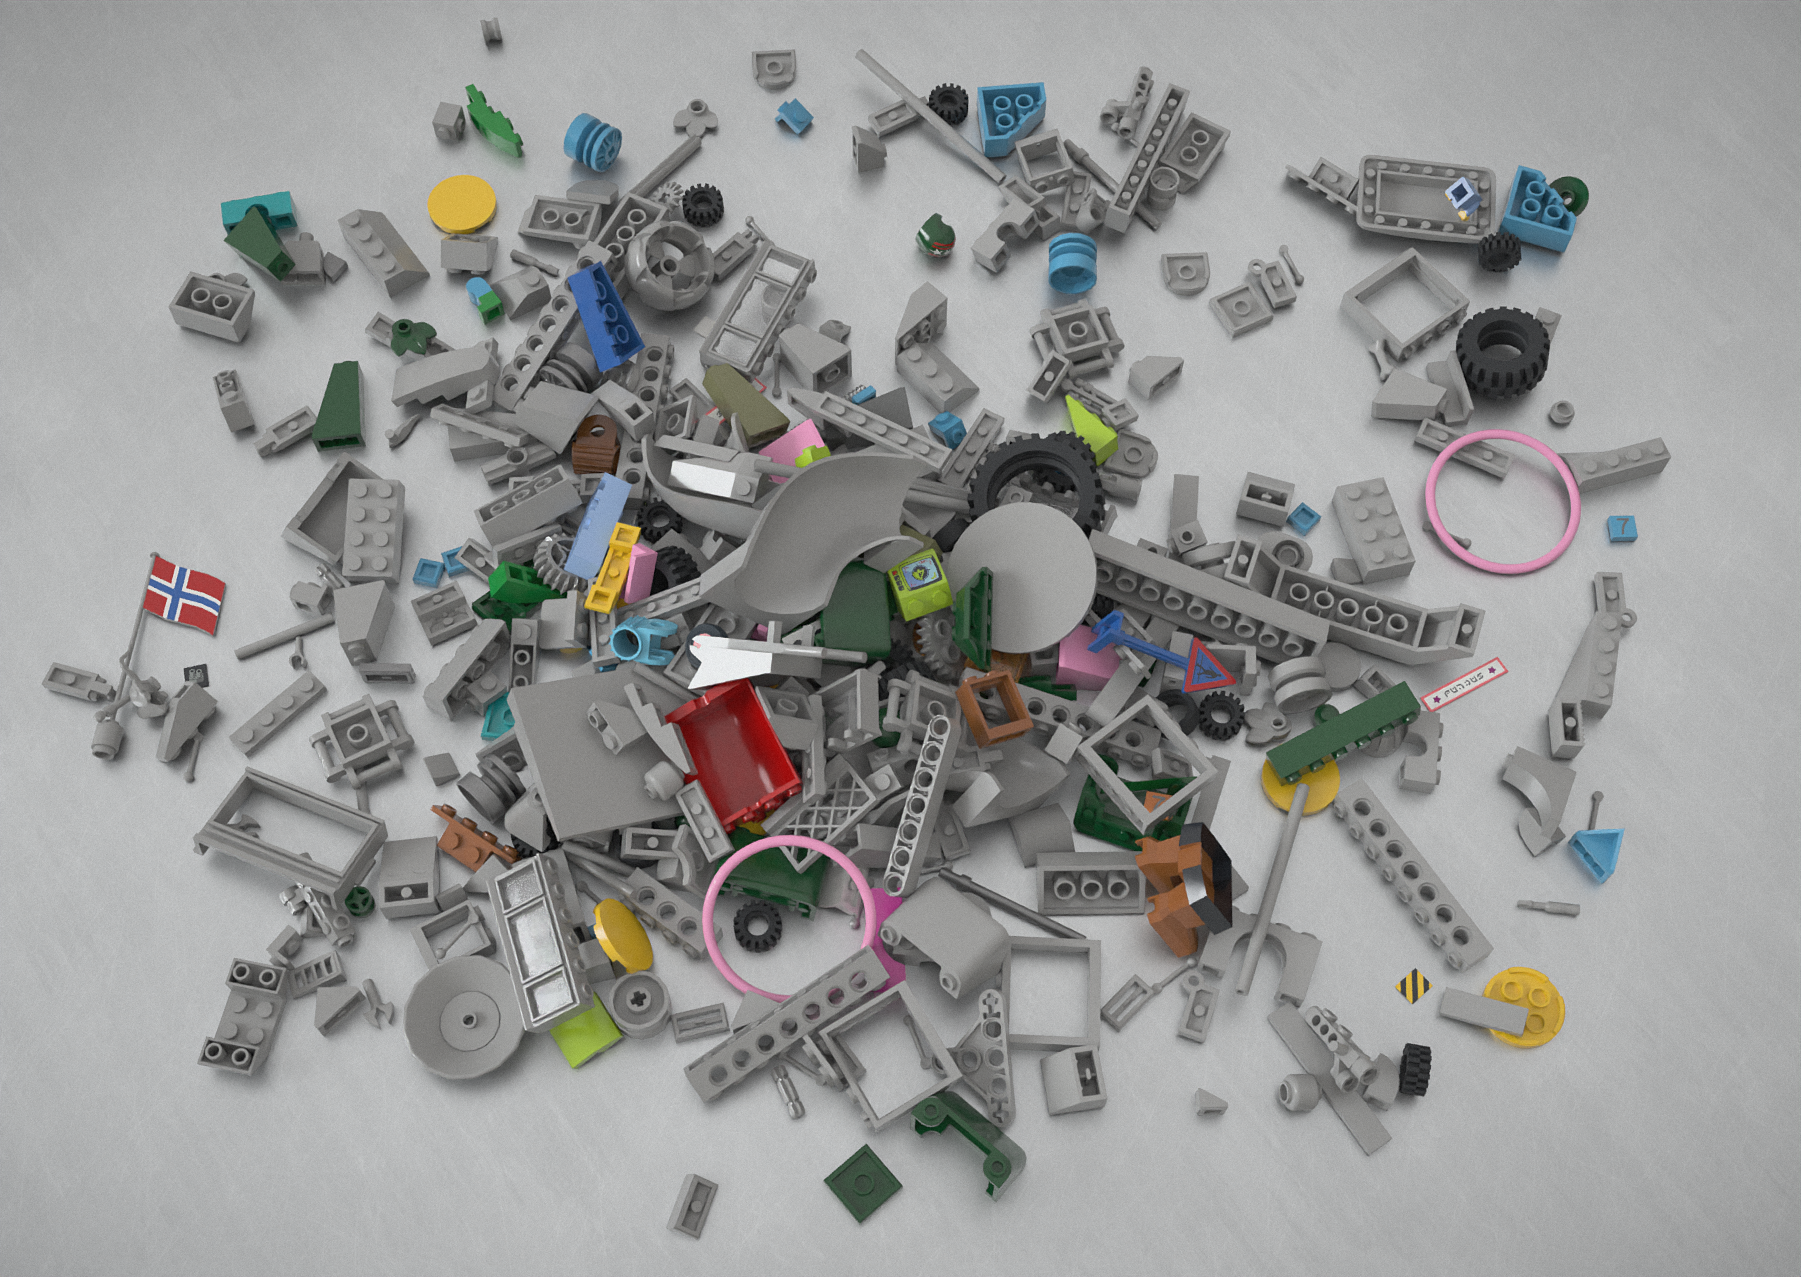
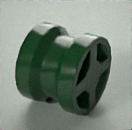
(357, 897)

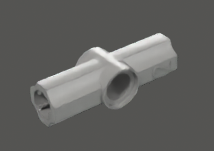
(506, 467)

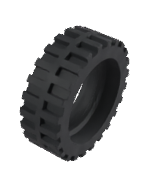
(1039, 454)

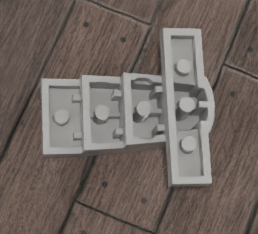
(451, 375)

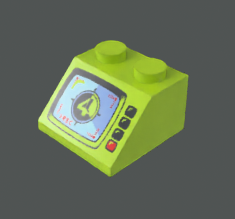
(919, 585)

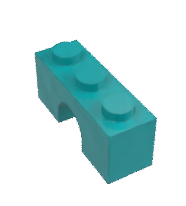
(277, 207)

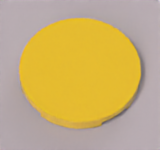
(462, 204)
(1322, 790)
(622, 936)
(1533, 991)

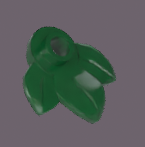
(412, 338)

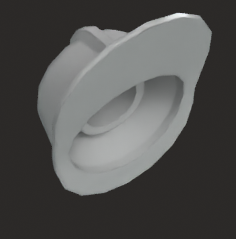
(1288, 549)

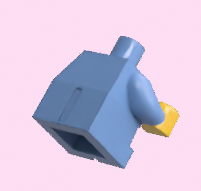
(1464, 196)

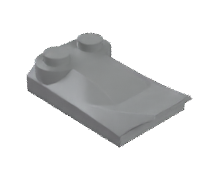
(1194, 149)
(562, 220)

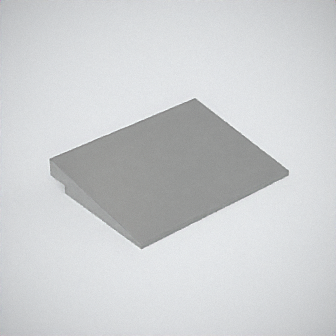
(574, 771)

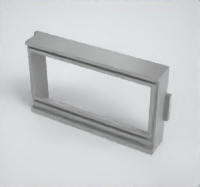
(283, 862)

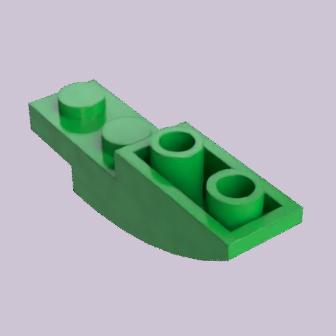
(492, 124)

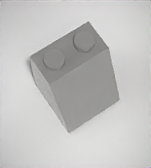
(814, 358)
(553, 413)
(363, 619)

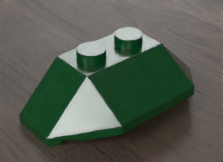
(974, 619)

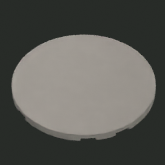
(1039, 571)

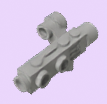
(1129, 110)
(333, 922)
(1350, 1062)

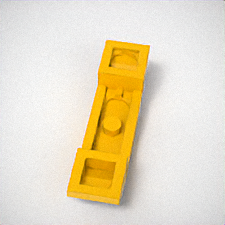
(615, 569)

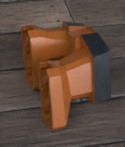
(1192, 883)

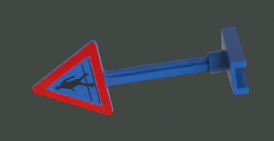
(1200, 667)

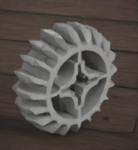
(550, 564)

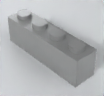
(1616, 466)
(1594, 666)

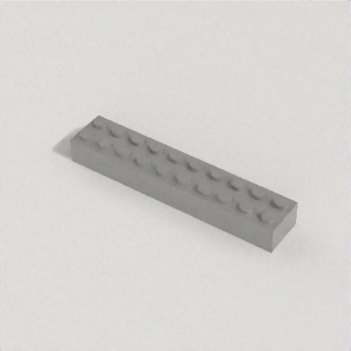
(1204, 602)

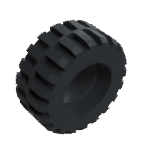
(1503, 328)

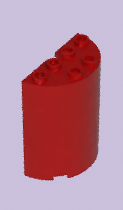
(736, 754)

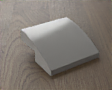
(444, 613)

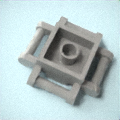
(1078, 335)
(922, 702)
(360, 740)

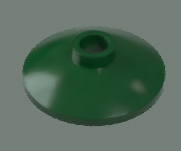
(1572, 188)

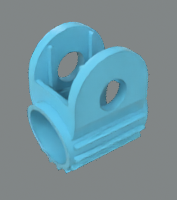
(648, 651)

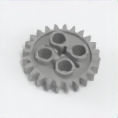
(939, 645)

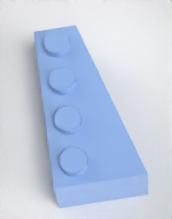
(597, 527)

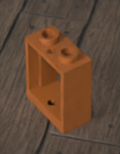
(1013, 703)

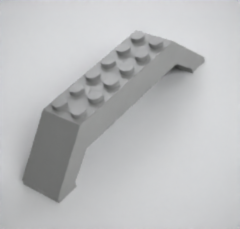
(1359, 615)

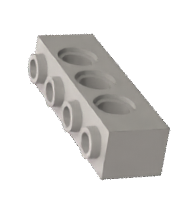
(664, 902)

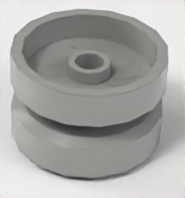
(1210, 558)
(1299, 685)
(639, 989)

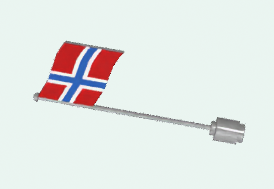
(176, 596)

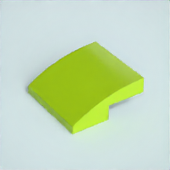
(586, 1034)

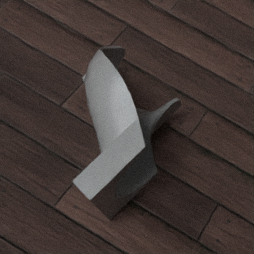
(709, 511)
(812, 532)
(1008, 789)

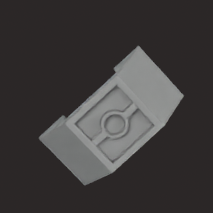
(248, 1018)

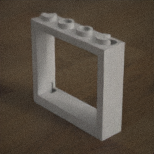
(1430, 277)
(1115, 787)
(1055, 1043)
(842, 1070)

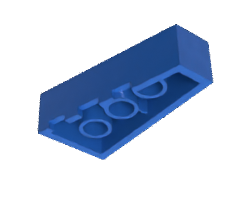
(604, 317)

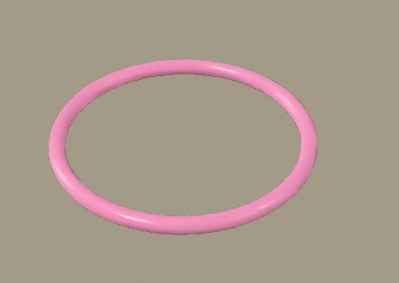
(1477, 561)
(755, 847)

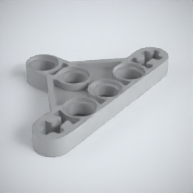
(985, 1072)

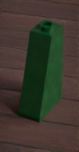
(260, 245)
(342, 410)

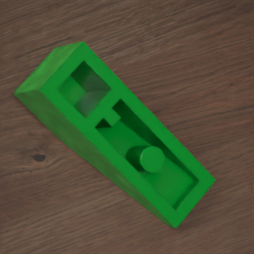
(520, 585)

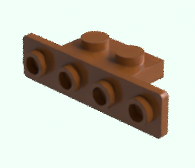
(469, 843)

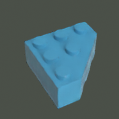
(1008, 115)
(1536, 212)

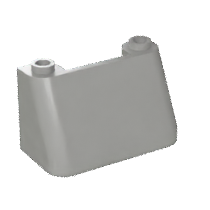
(322, 519)
(528, 819)
(951, 933)

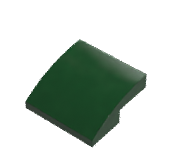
(496, 609)

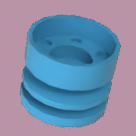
(592, 142)
(1072, 263)

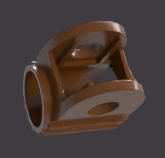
(596, 450)

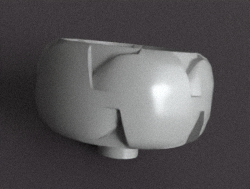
(656, 283)

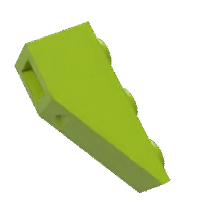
(1088, 425)

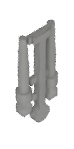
(1083, 390)

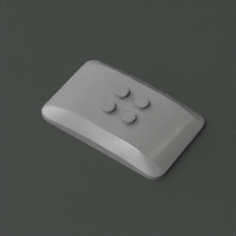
(1410, 199)

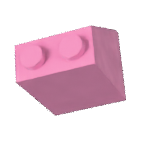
(791, 445)
(1084, 667)

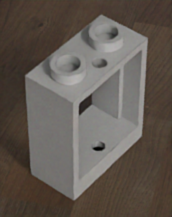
(1049, 142)
(445, 920)

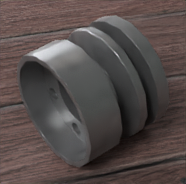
(572, 369)
(494, 785)

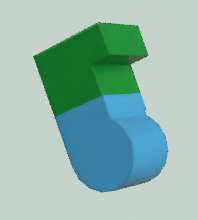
(488, 303)

